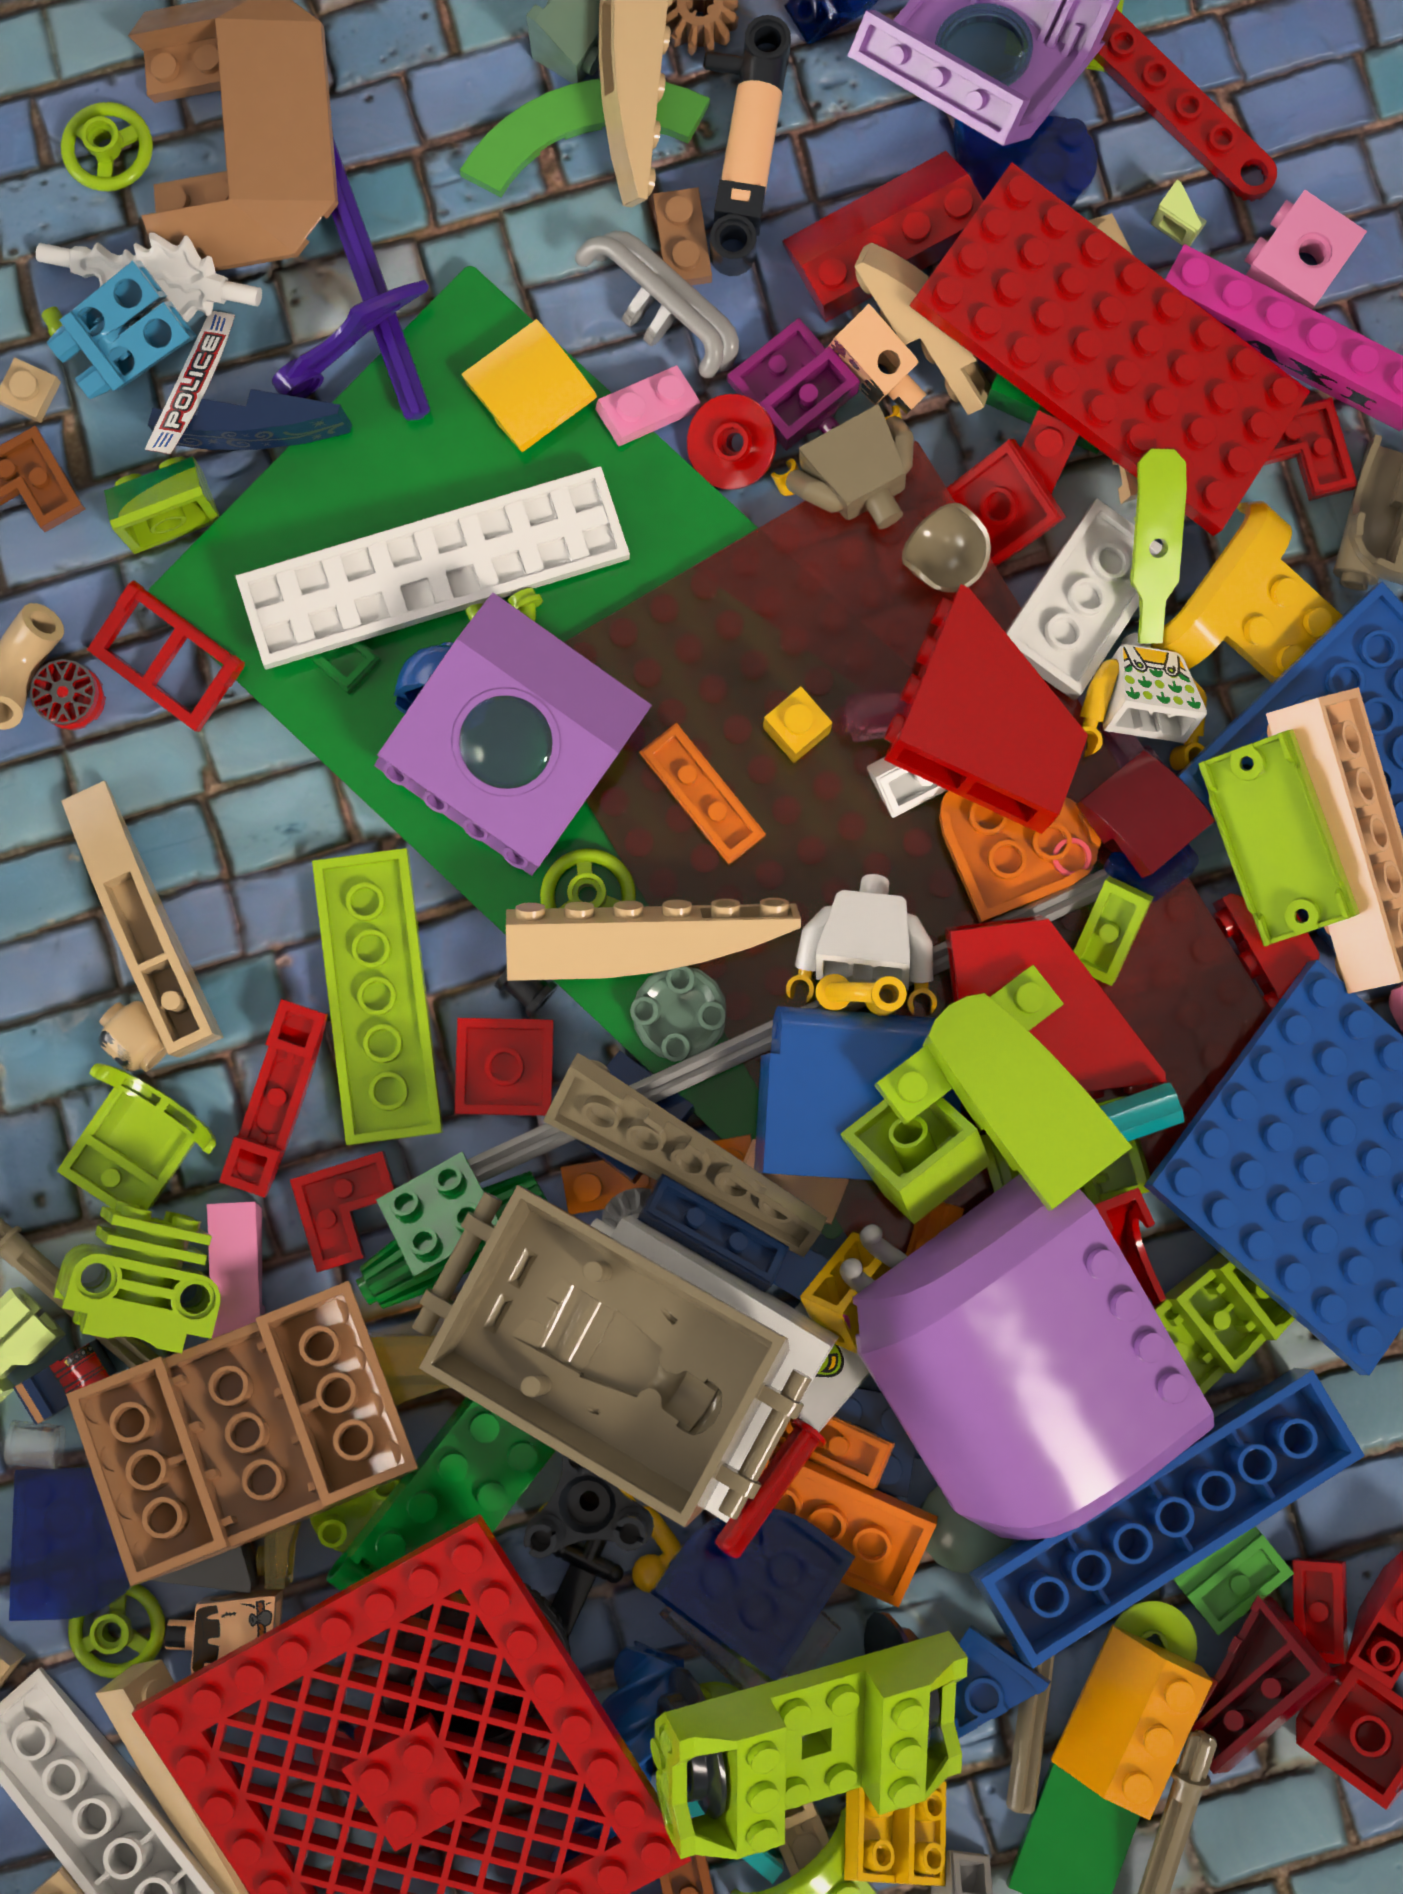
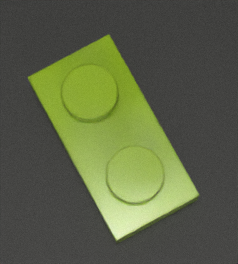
(1111, 929)

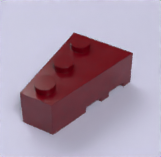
(1260, 1684)

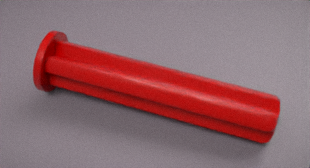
(774, 1483)

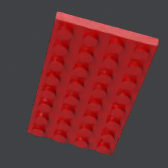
(1109, 345)

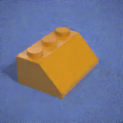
(1131, 1721)

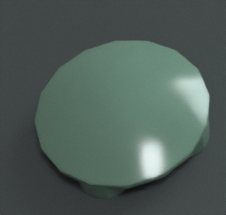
(679, 1013)
(958, 1541)

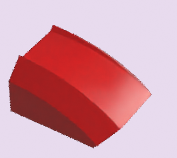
(1357, 1733)

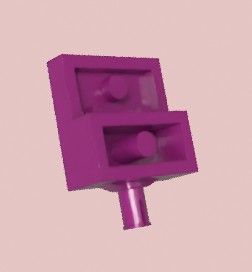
(796, 383)

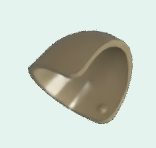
(948, 548)

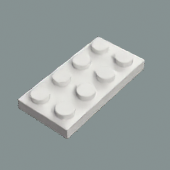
(1080, 602)

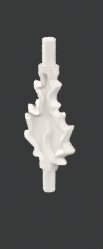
(178, 270)

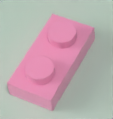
(647, 405)

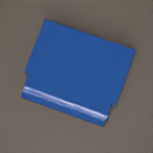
(824, 1082)

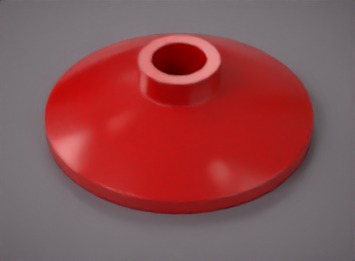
(712, 435)

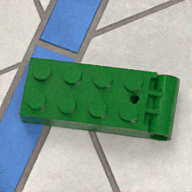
(465, 1471)

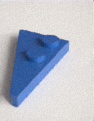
(993, 1682)

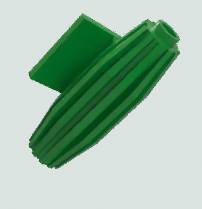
(426, 1227)

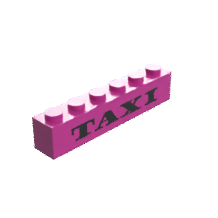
(1296, 337)

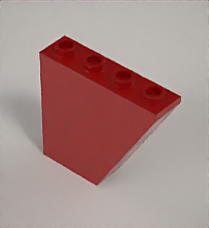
(985, 719)
(1083, 1033)

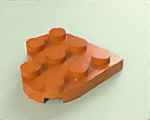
(1009, 863)

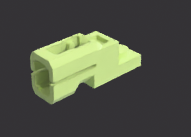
(23, 1334)

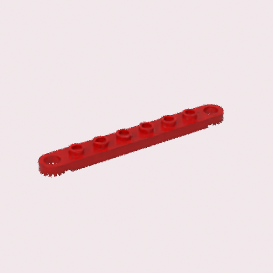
(1183, 108)

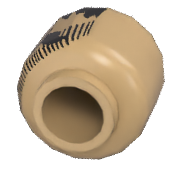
(131, 1037)

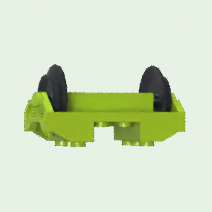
(807, 1741)

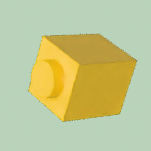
(797, 724)

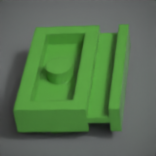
(1231, 1579)

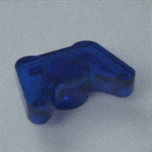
(1162, 880)

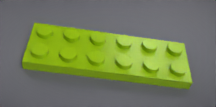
(377, 997)

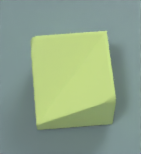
(1177, 216)

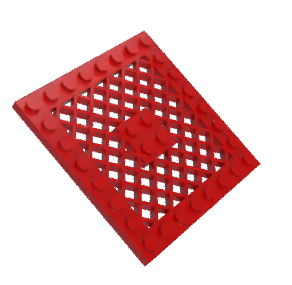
(414, 1775)

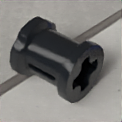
(530, 993)

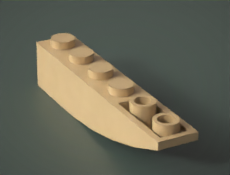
(631, 80)
(140, 923)
(635, 938)
(119, 1701)

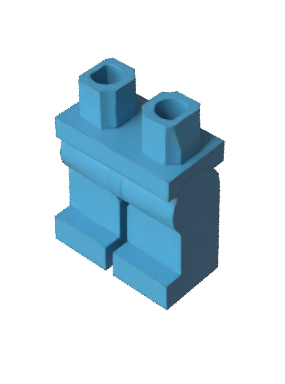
(103, 332)

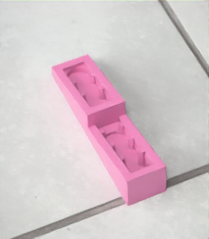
(236, 1263)

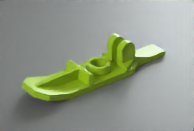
(1158, 516)

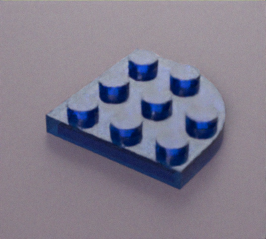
(61, 1547)
(764, 1598)

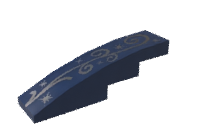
(264, 422)

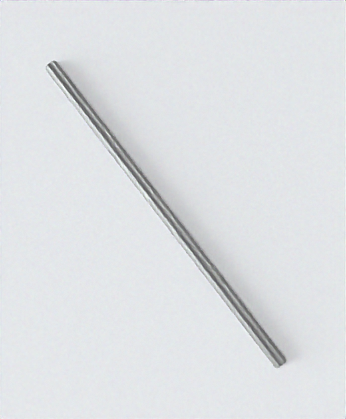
(750, 1044)

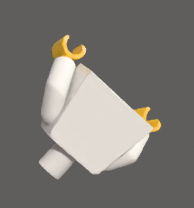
(864, 940)

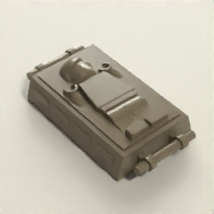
(607, 1357)

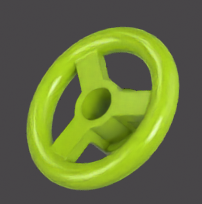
(92, 128)
(583, 859)
(104, 1643)

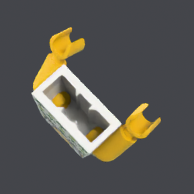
(1146, 696)

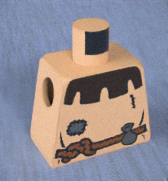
(872, 342)
(224, 1624)

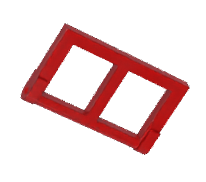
(148, 682)

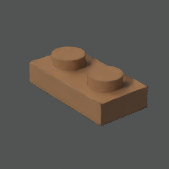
(683, 234)

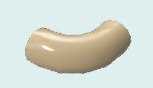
(22, 653)

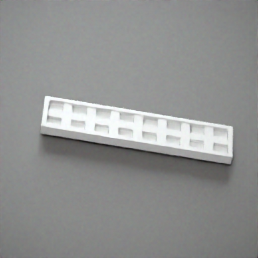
(432, 567)

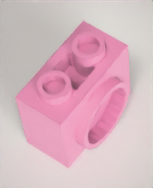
(1304, 228)

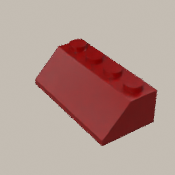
(910, 216)

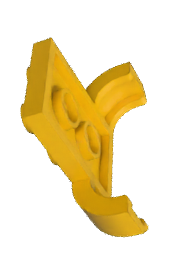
(1252, 601)

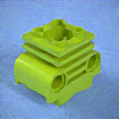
(141, 1279)

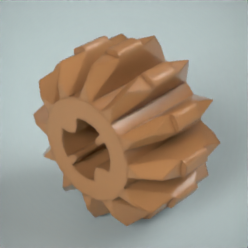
(701, 31)

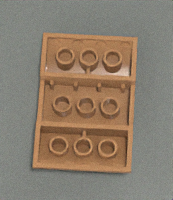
(241, 1434)

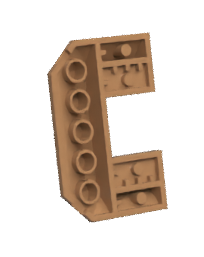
(275, 126)

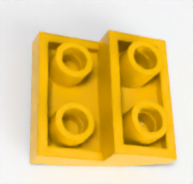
(529, 385)
(897, 1845)

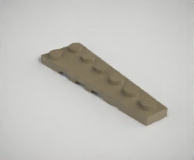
(652, 1141)

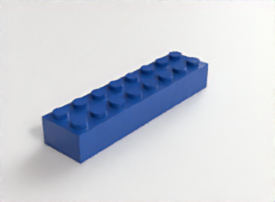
(1213, 1492)

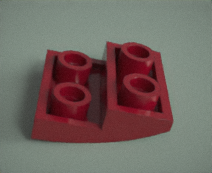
(1145, 812)

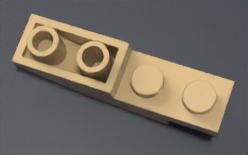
(894, 287)

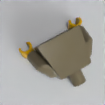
(854, 467)

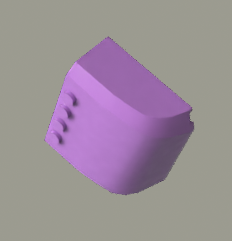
(1029, 1365)

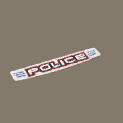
(191, 383)

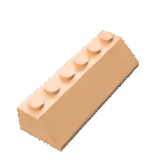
(1364, 828)

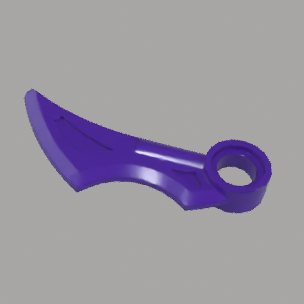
(303, 375)

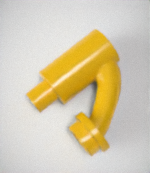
(881, 997)

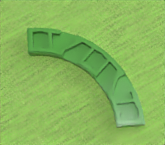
(565, 115)

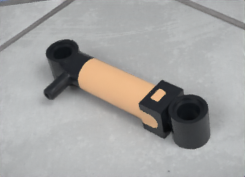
(750, 140)

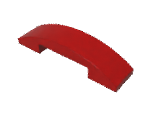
(275, 1098)

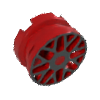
(67, 694)

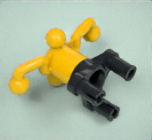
(616, 1519)

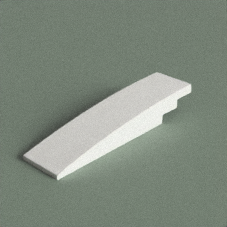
(89, 1799)

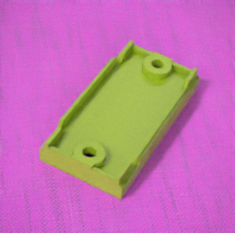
(1278, 838)

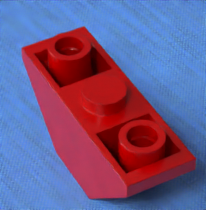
(1271, 965)
(1378, 1628)

